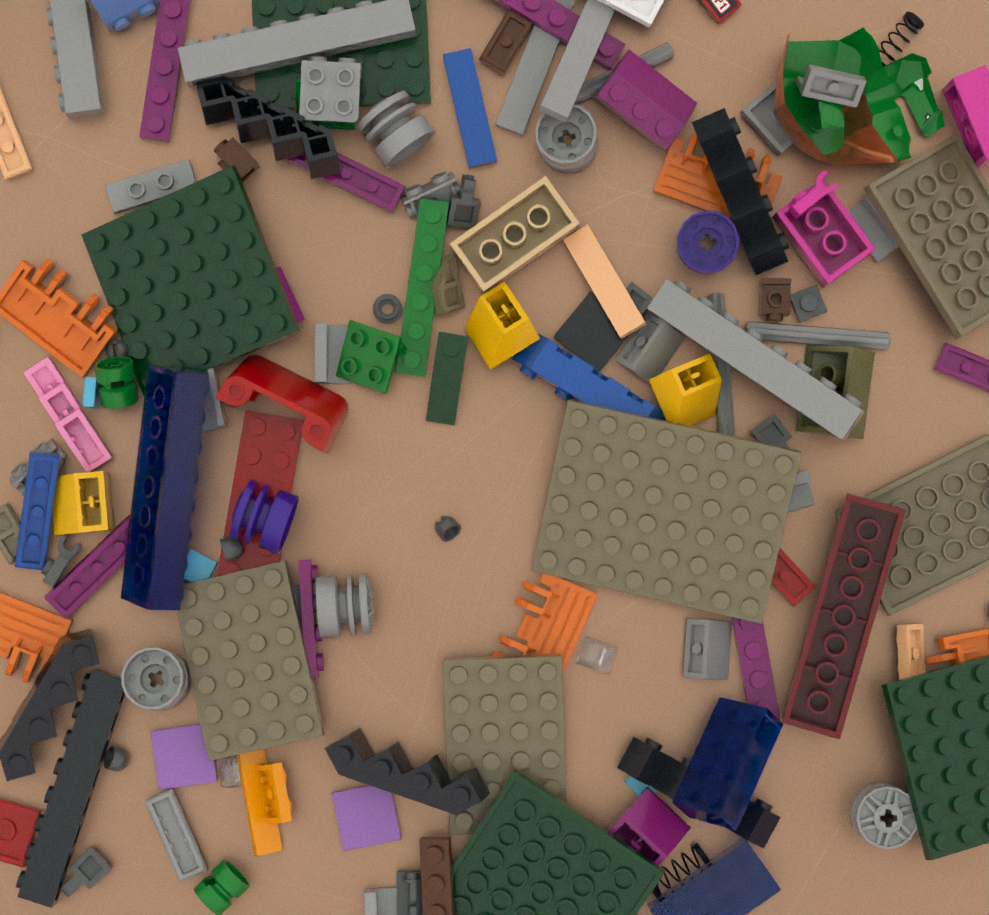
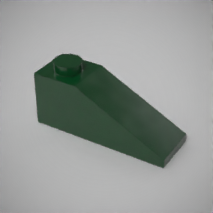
(446, 378)

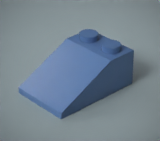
(119, 13)

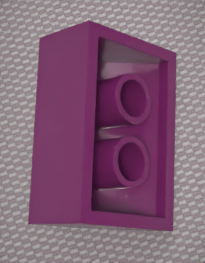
(646, 100)

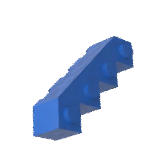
(579, 379)

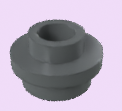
(387, 299)

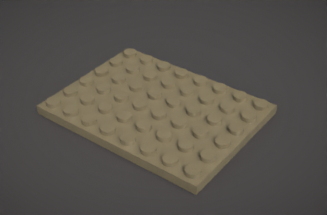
(665, 510)

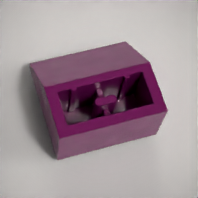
(650, 827)

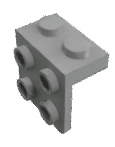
(330, 89)

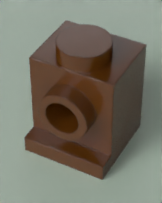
(234, 154)
(772, 286)

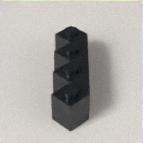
(260, 118)
(740, 191)
(50, 689)
(393, 773)
(664, 773)

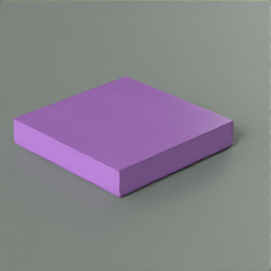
(182, 757)
(366, 817)

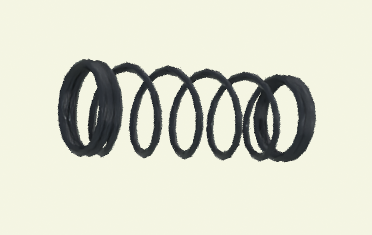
(917, 23)
(656, 891)

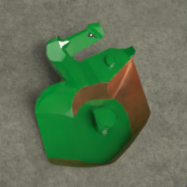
(850, 134)

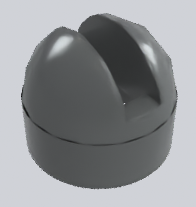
(123, 350)
(447, 528)
(231, 548)
(115, 758)

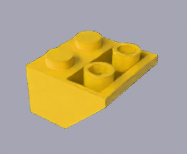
(499, 326)
(688, 391)
(82, 503)

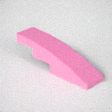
(67, 414)

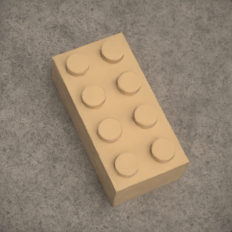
(514, 235)

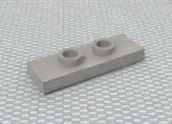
(149, 186)
(176, 835)

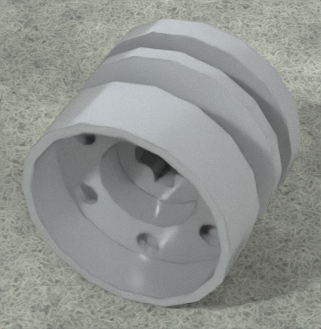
(392, 124)
(551, 144)
(344, 605)
(140, 685)
(871, 803)

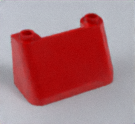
(323, 407)

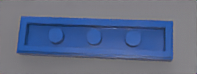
(469, 108)
(37, 510)

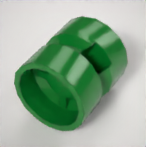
(116, 382)
(221, 887)

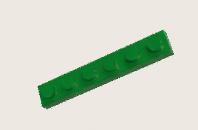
(419, 298)

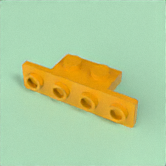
(264, 800)

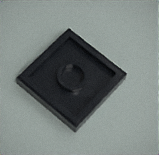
(590, 333)

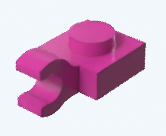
(805, 200)

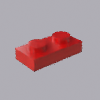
(790, 579)

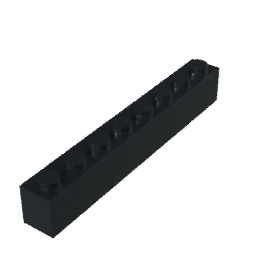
(73, 788)

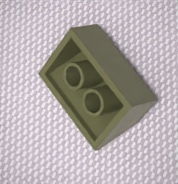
(850, 371)

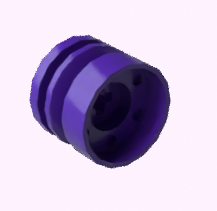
(718, 228)
(264, 516)

